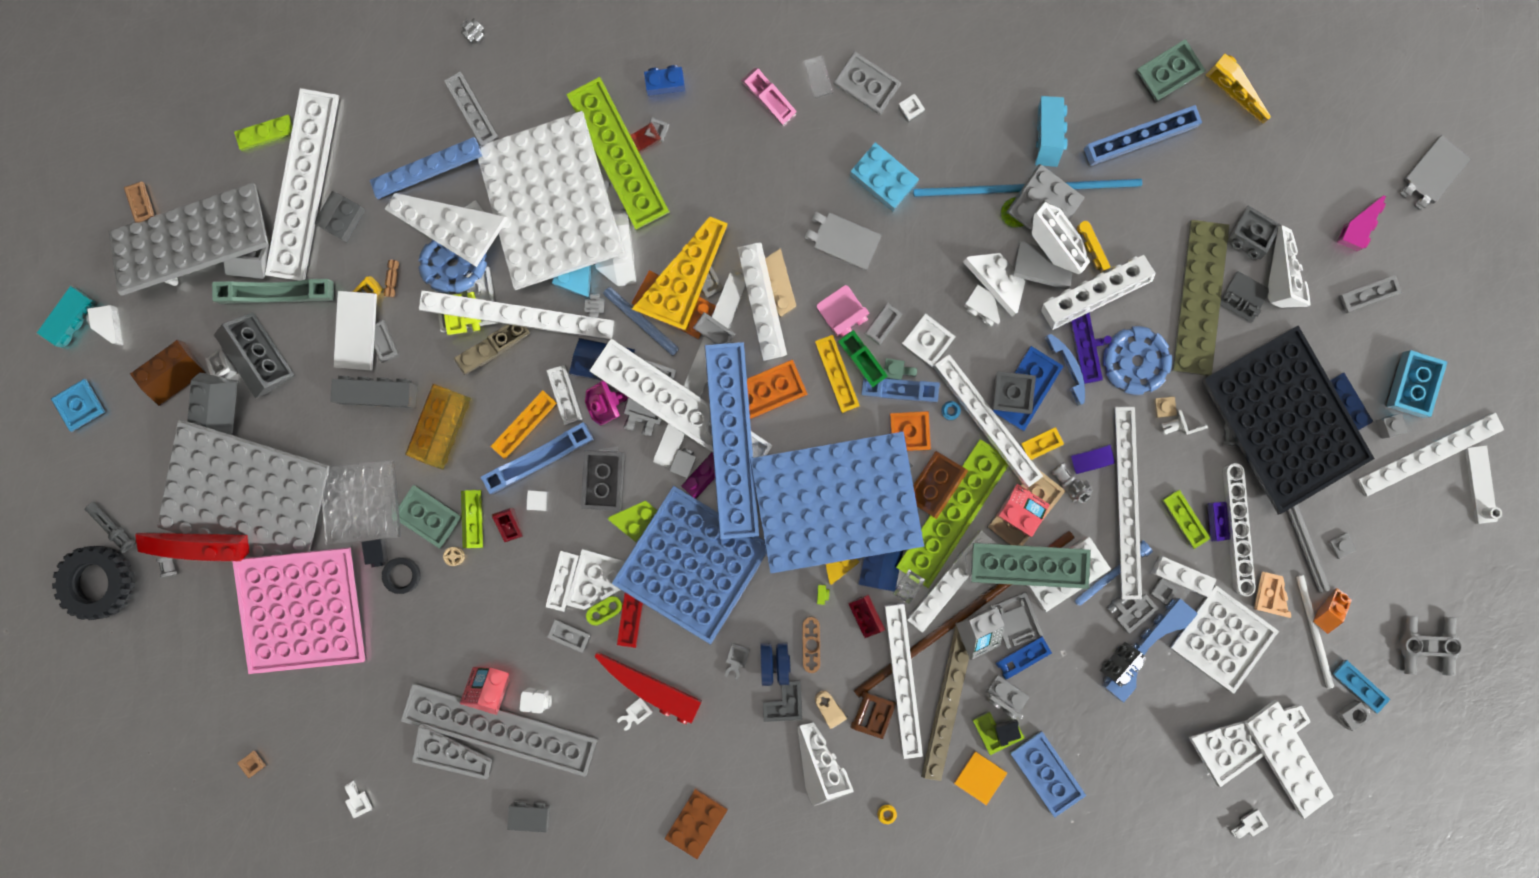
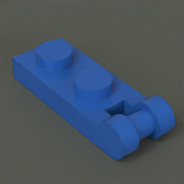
(1024, 657)

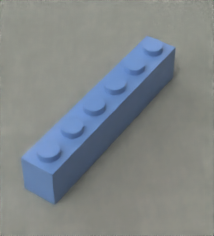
(1142, 135)

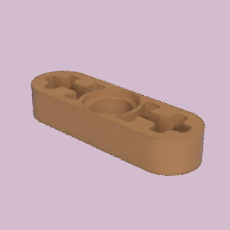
(816, 659)

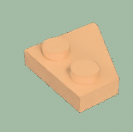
(1271, 595)

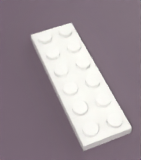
(1289, 759)

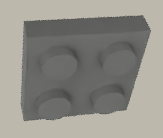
(1014, 392)

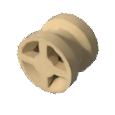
(449, 556)

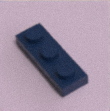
(1351, 401)

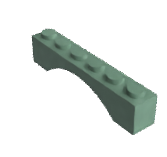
(269, 292)

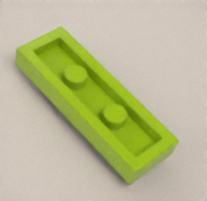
(264, 132)
(471, 519)
(1186, 519)

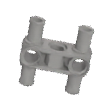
(1430, 645)

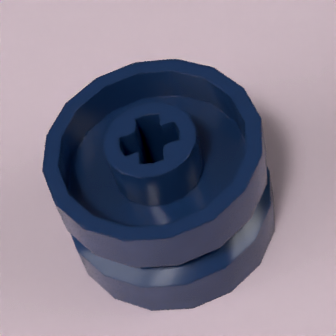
(775, 664)

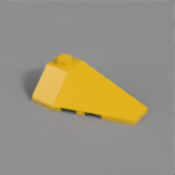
(1233, 81)

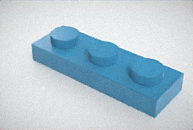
(1361, 686)

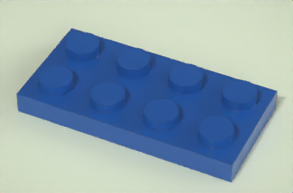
(1046, 372)

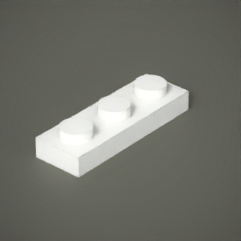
(564, 395)
(562, 581)

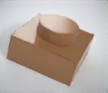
(251, 764)

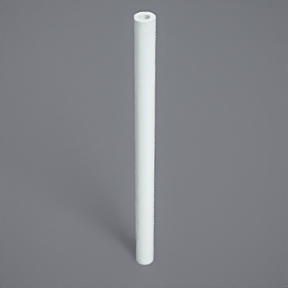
(1315, 632)

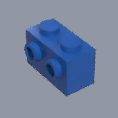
(664, 80)

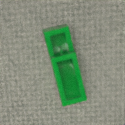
(862, 358)

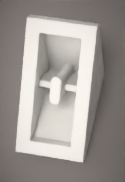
(220, 365)

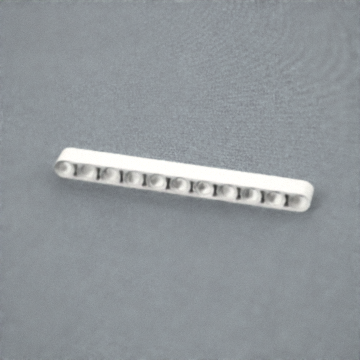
(697, 375)

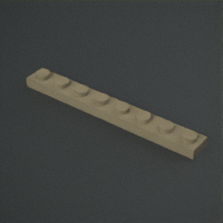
(946, 709)

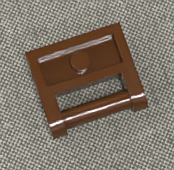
(878, 718)

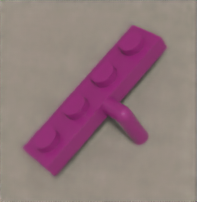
(700, 478)

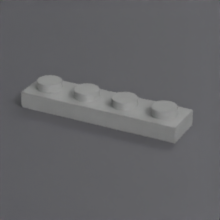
(471, 109)

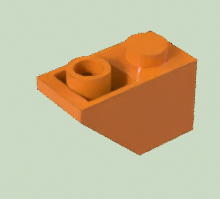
(1332, 611)

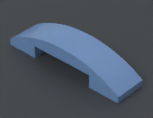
(903, 390)
(1077, 391)

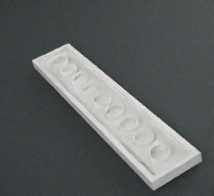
(302, 185)
(661, 395)

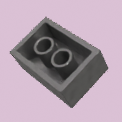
(602, 480)

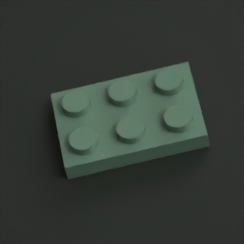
(1170, 70)
(427, 516)

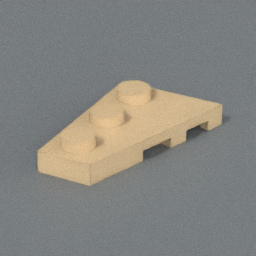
(780, 283)

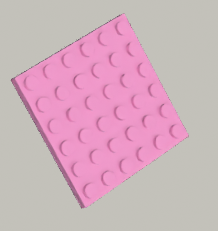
(299, 610)

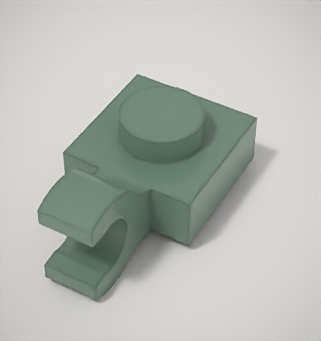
(895, 369)

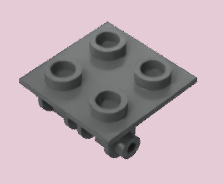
(1244, 296)
(1121, 662)

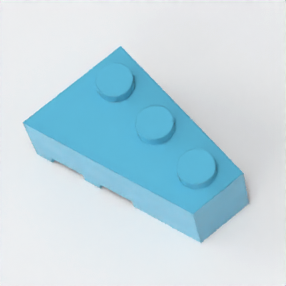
(1051, 131)
(575, 281)

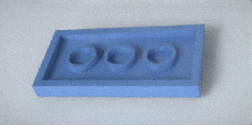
(1047, 774)

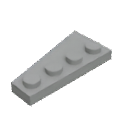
(446, 754)

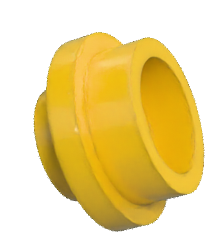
(887, 820)

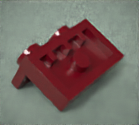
(866, 616)

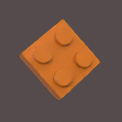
(915, 429)

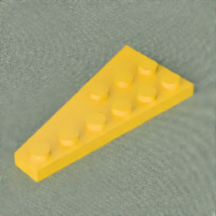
(680, 284)

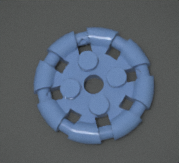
(445, 272)
(1147, 354)

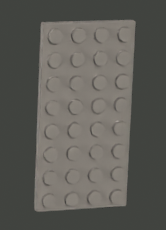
(187, 239)

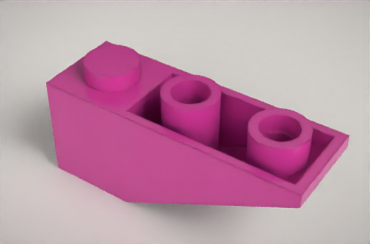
(1357, 230)

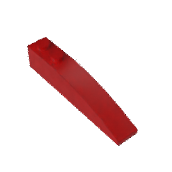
(194, 546)
(653, 691)

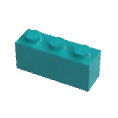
(66, 317)

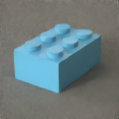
(884, 177)
(1416, 384)

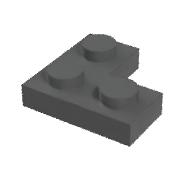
(789, 708)

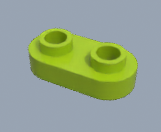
(604, 610)

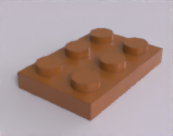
(937, 484)
(696, 823)

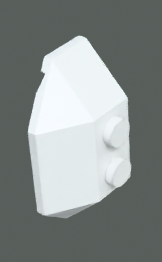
(1059, 239)
(620, 268)

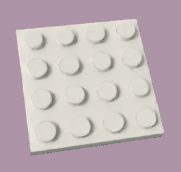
(1224, 639)

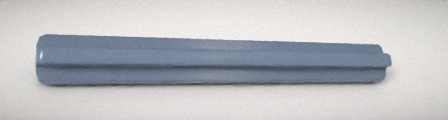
(641, 321)

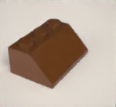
(167, 372)

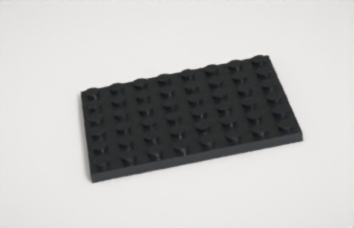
(1288, 419)

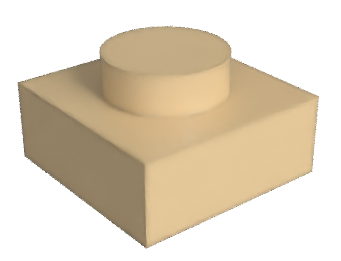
(1165, 407)

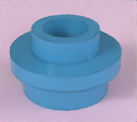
(955, 406)

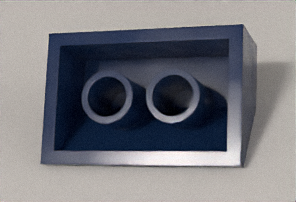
(585, 356)
(880, 571)

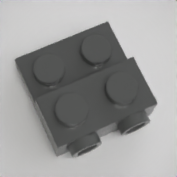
(1254, 233)

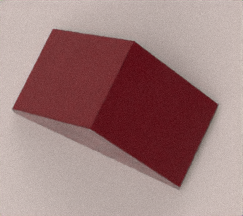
(507, 524)

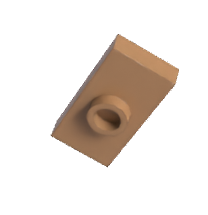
(139, 202)

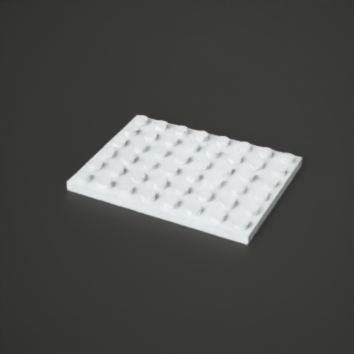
(552, 199)

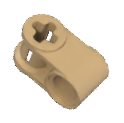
(831, 711)

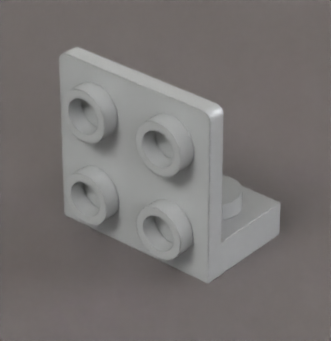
(1008, 696)

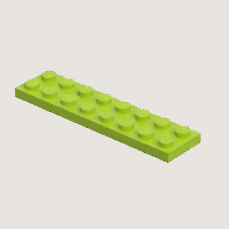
(618, 154)
(943, 534)

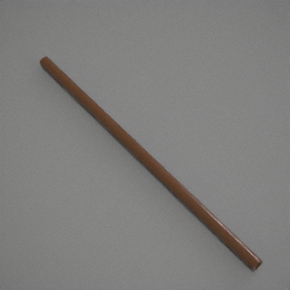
(951, 623)

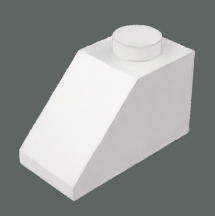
(106, 323)

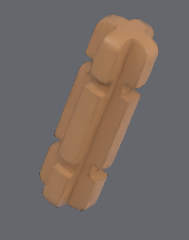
(391, 278)

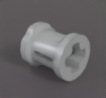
(1063, 475)
(166, 567)

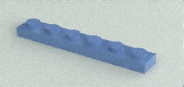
(426, 168)

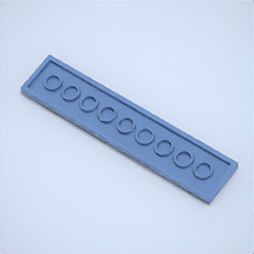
(731, 440)

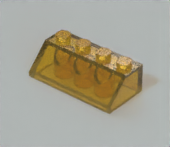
(438, 426)

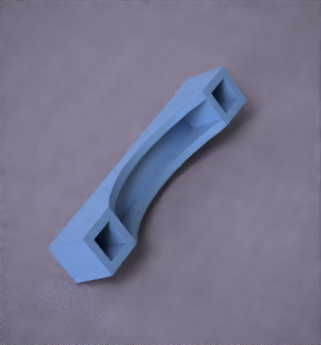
(537, 459)
(1175, 617)

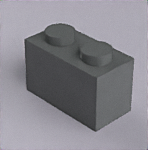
(528, 817)

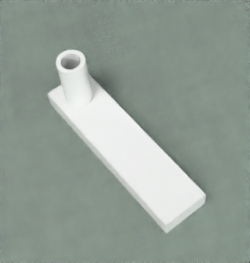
(1481, 485)

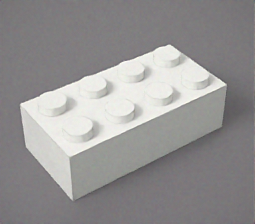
(1050, 597)

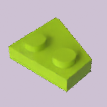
(634, 519)

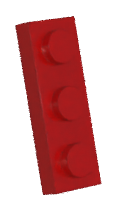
(629, 622)

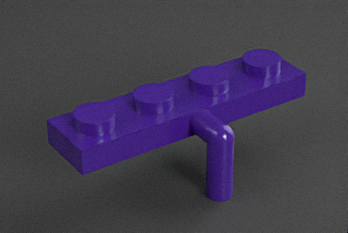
(1086, 348)

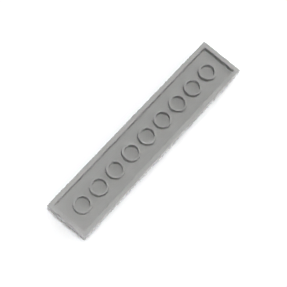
(500, 732)

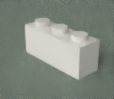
(1183, 576)

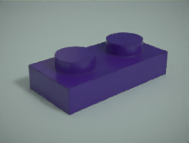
(1218, 521)

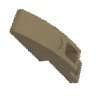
(490, 348)

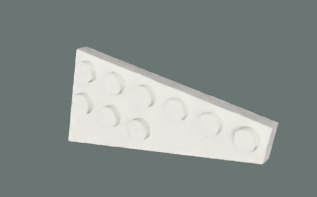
(454, 227)
(1233, 748)

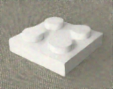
(928, 340)

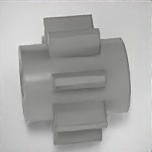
(472, 30)
(594, 305)
(1080, 491)

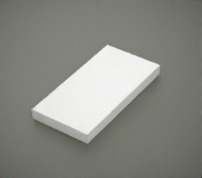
(355, 330)

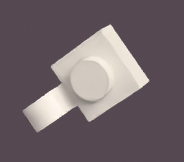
(358, 802)
(1252, 824)

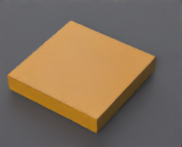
(980, 778)

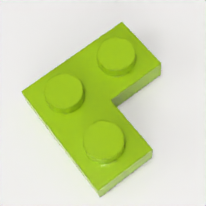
(985, 728)

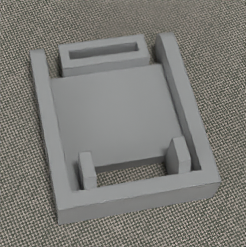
(1019, 621)

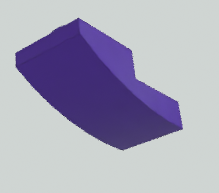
(1093, 459)

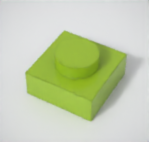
(822, 594)

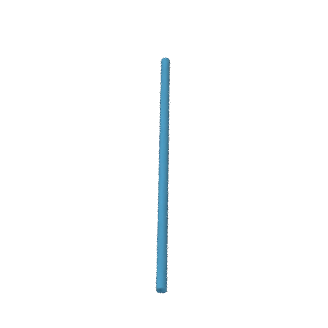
(1018, 187)

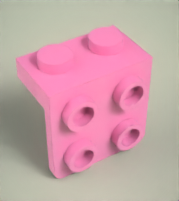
(842, 311)

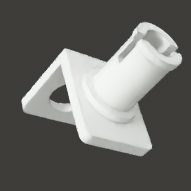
(1178, 424)

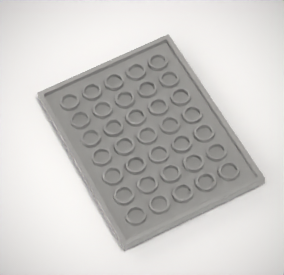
(241, 489)

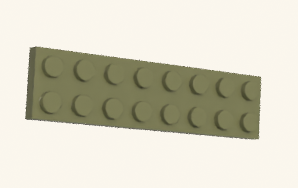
(1200, 297)

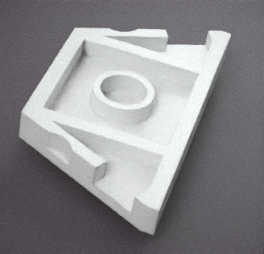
(998, 278)

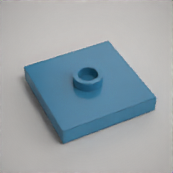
(78, 405)

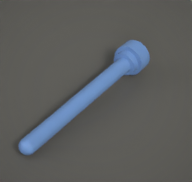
(1145, 550)

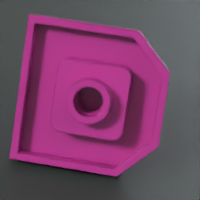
(603, 403)

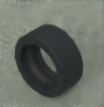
(386, 575)

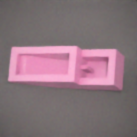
(768, 95)

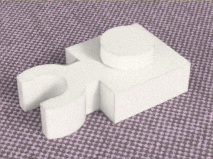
(636, 712)

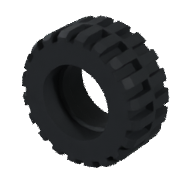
(69, 589)

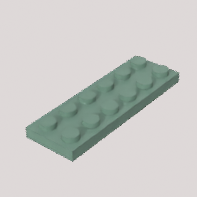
(1030, 565)

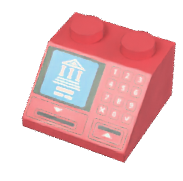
(1023, 510)
(485, 689)

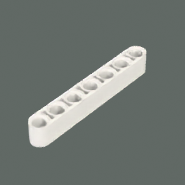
(1245, 537)

